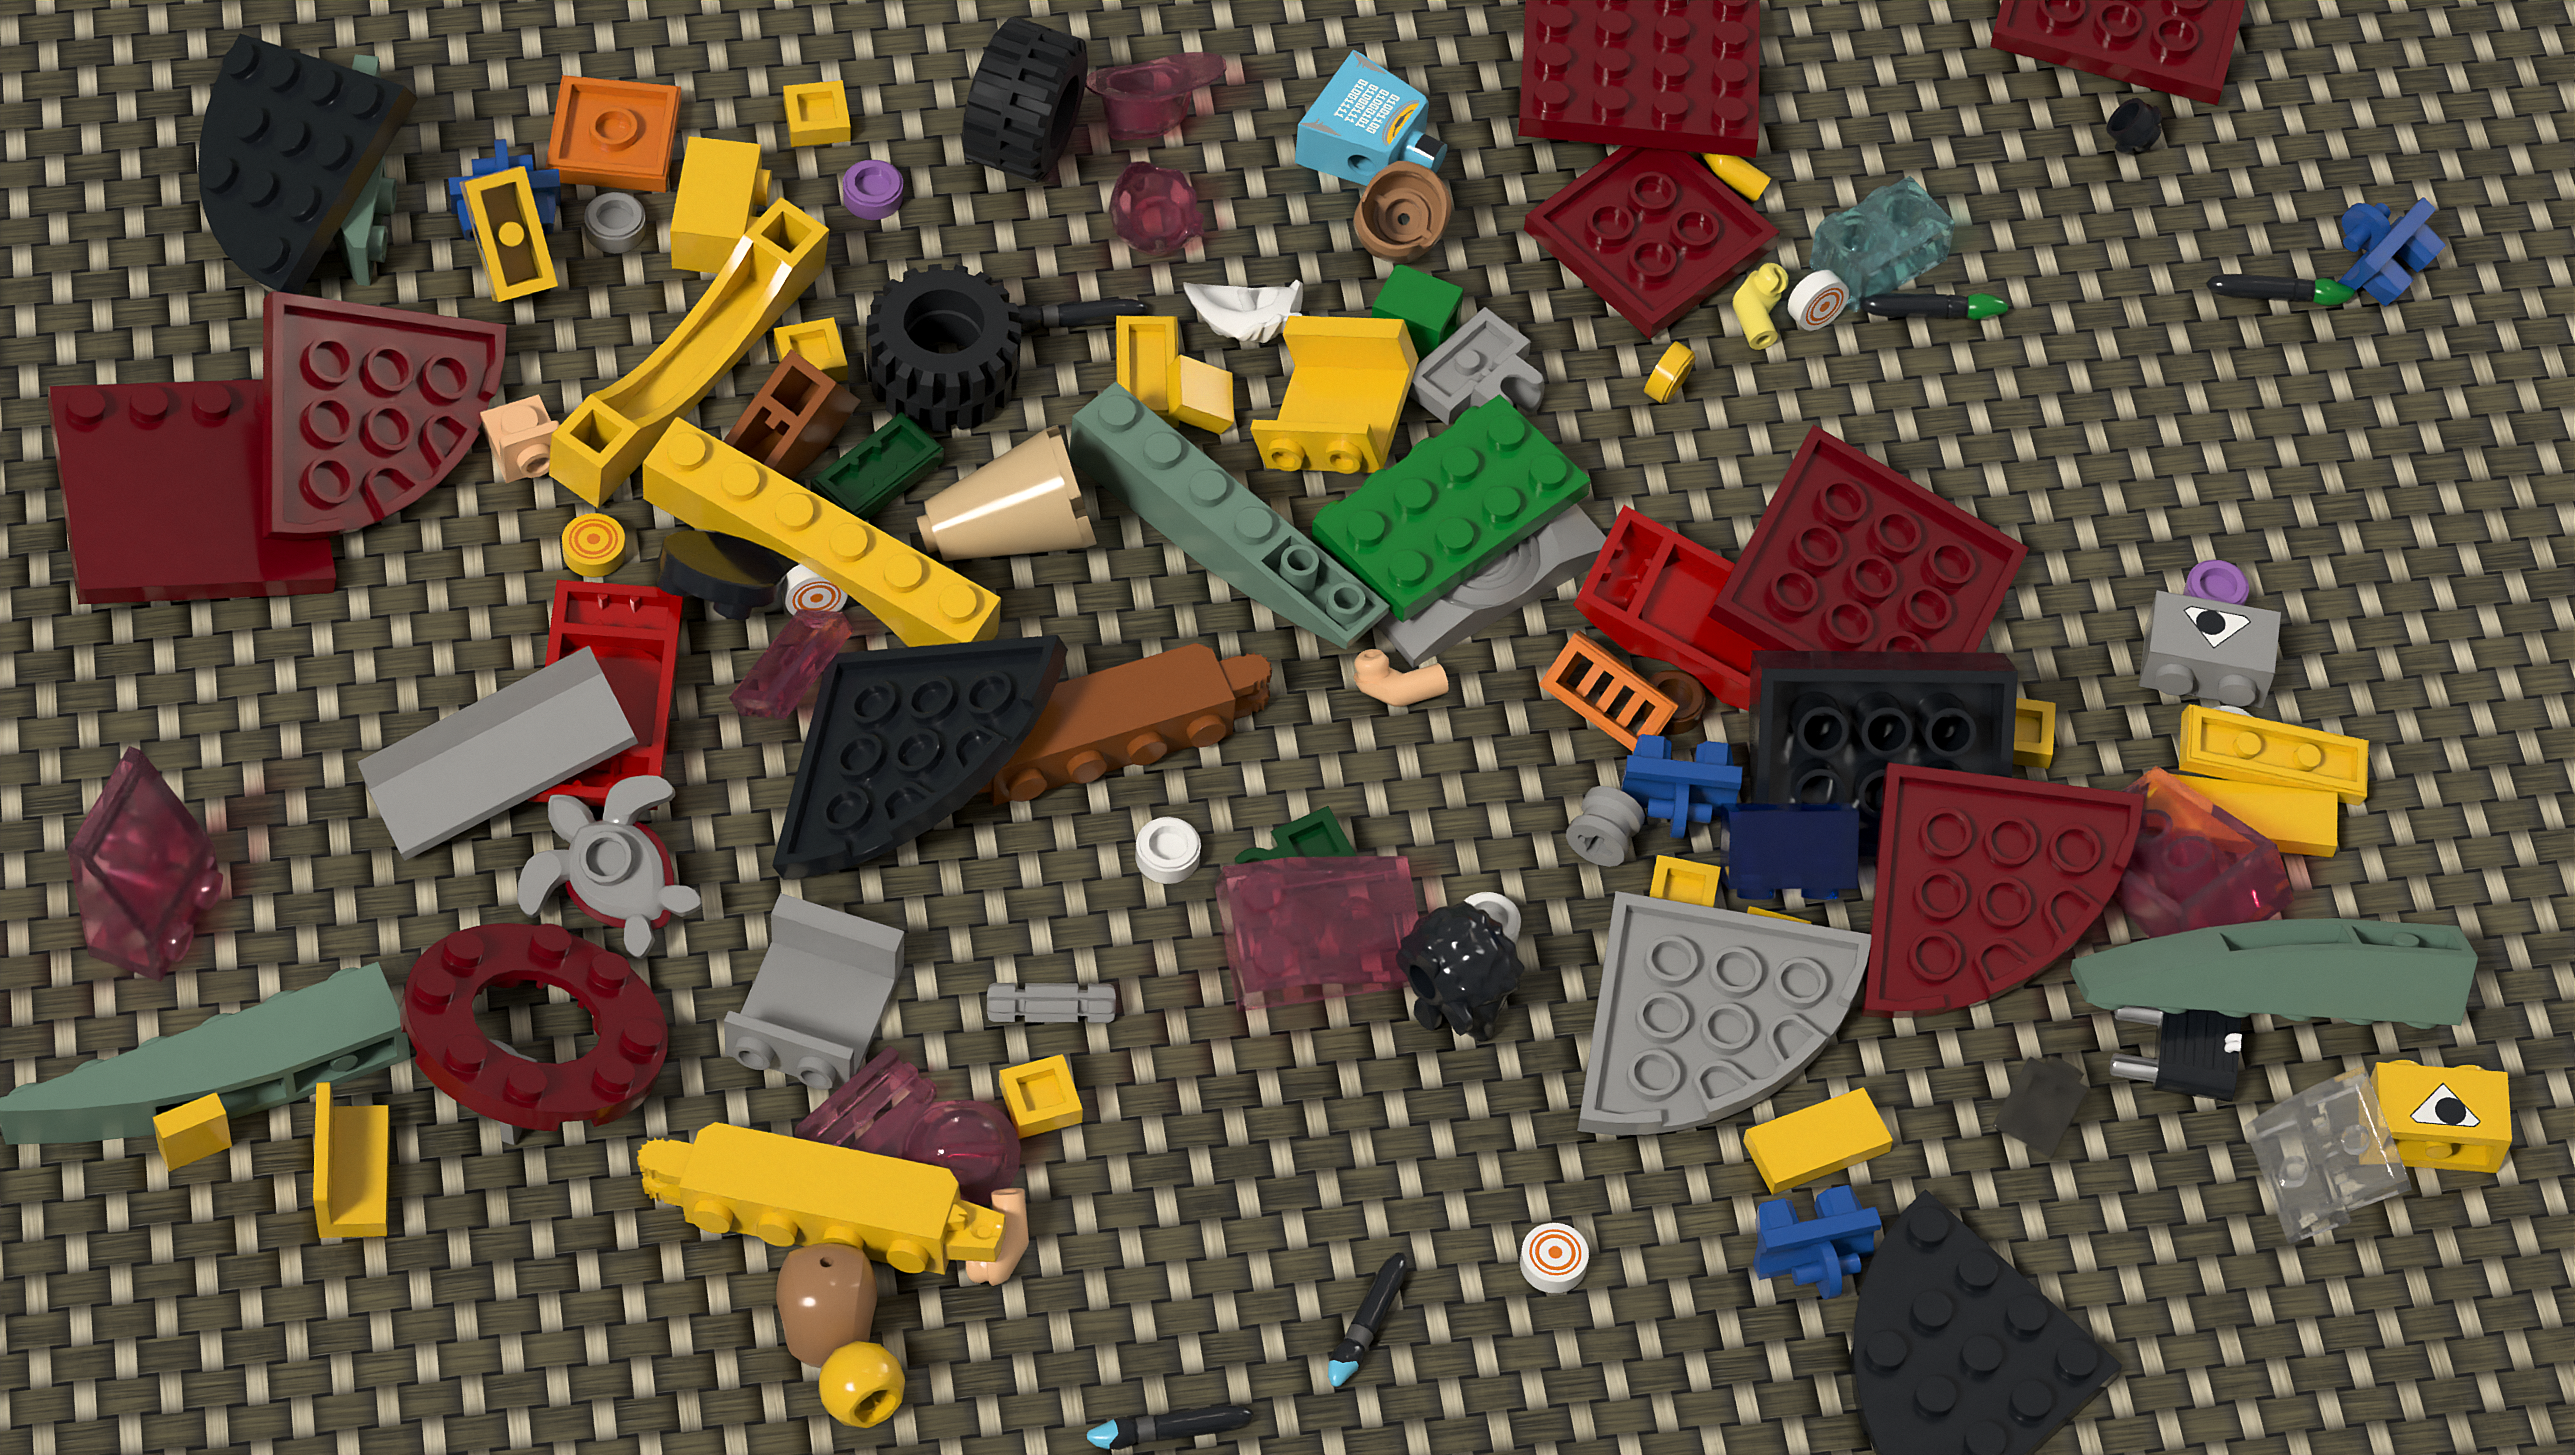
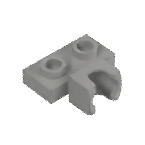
(1475, 367)

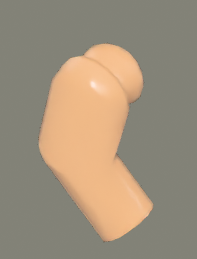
(1013, 1205)

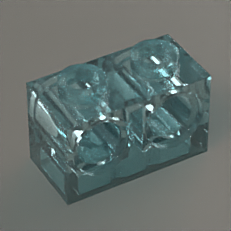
(1883, 240)

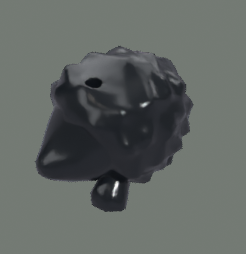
(1460, 968)

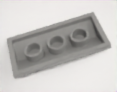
(496, 753)

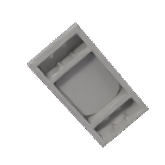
(1509, 582)

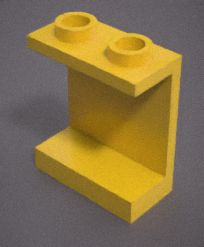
(1341, 395)

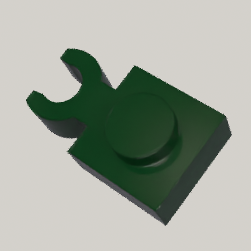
(1308, 836)

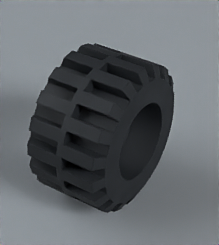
(1025, 99)
(949, 309)

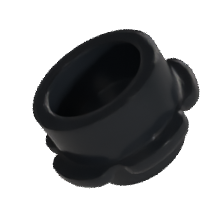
(2134, 126)

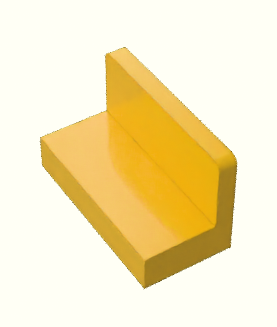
(350, 1168)

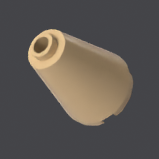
(1011, 506)

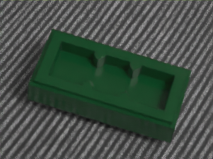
(879, 468)

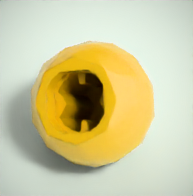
(861, 1384)

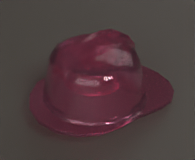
(1154, 94)
(955, 1135)

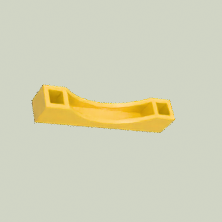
(626, 420)
(738, 496)

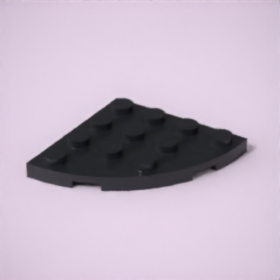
(289, 155)
(908, 743)
(1963, 1347)

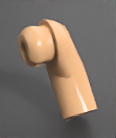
(1394, 687)

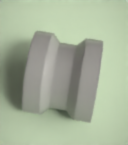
(1605, 826)

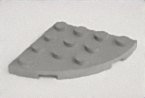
(1709, 1012)

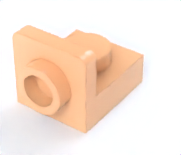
(520, 437)

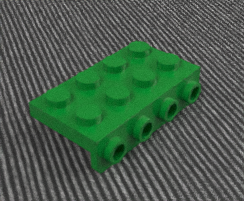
(1449, 507)

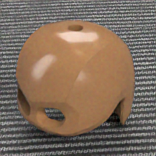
(1400, 191)
(825, 1300)

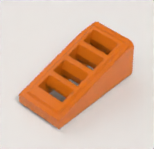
(1582, 645)

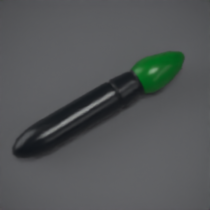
(2320, 291)
(1974, 306)

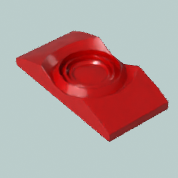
(1654, 601)
(638, 649)

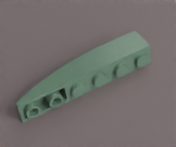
(1217, 518)
(2292, 970)
(246, 1057)

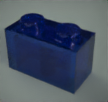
(1789, 848)

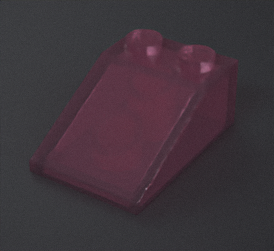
(2196, 864)
(141, 871)
(1314, 927)

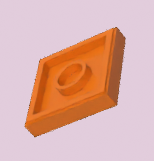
(614, 133)

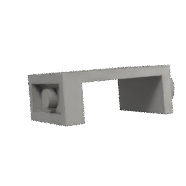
(816, 994)

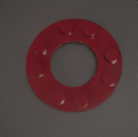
(511, 1089)

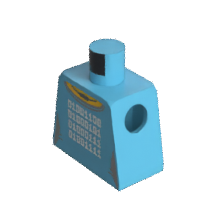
(1365, 124)

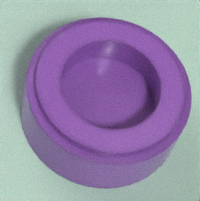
(872, 189)
(2217, 582)

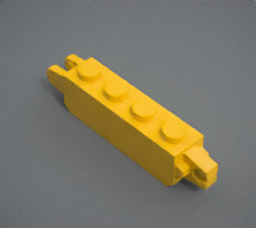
(821, 1194)

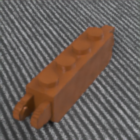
(1132, 718)

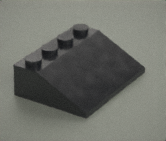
(1837, 718)

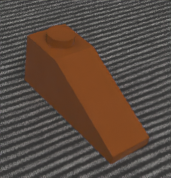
(792, 417)

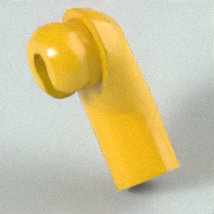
(1738, 174)

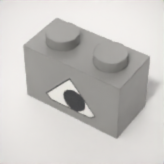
(2209, 649)

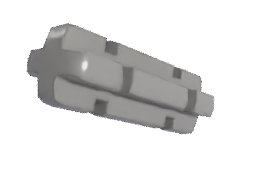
(1051, 1002)

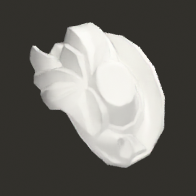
(1245, 311)

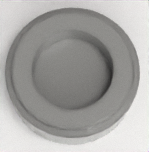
(615, 222)

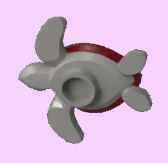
(613, 865)

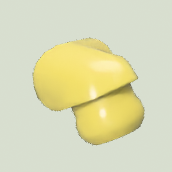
(1756, 300)

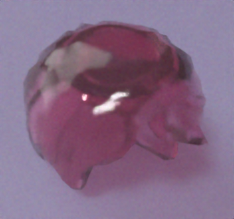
(1154, 209)

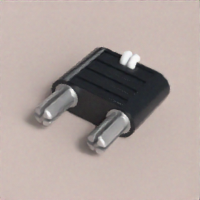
(2192, 1052)

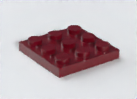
(1651, 233)

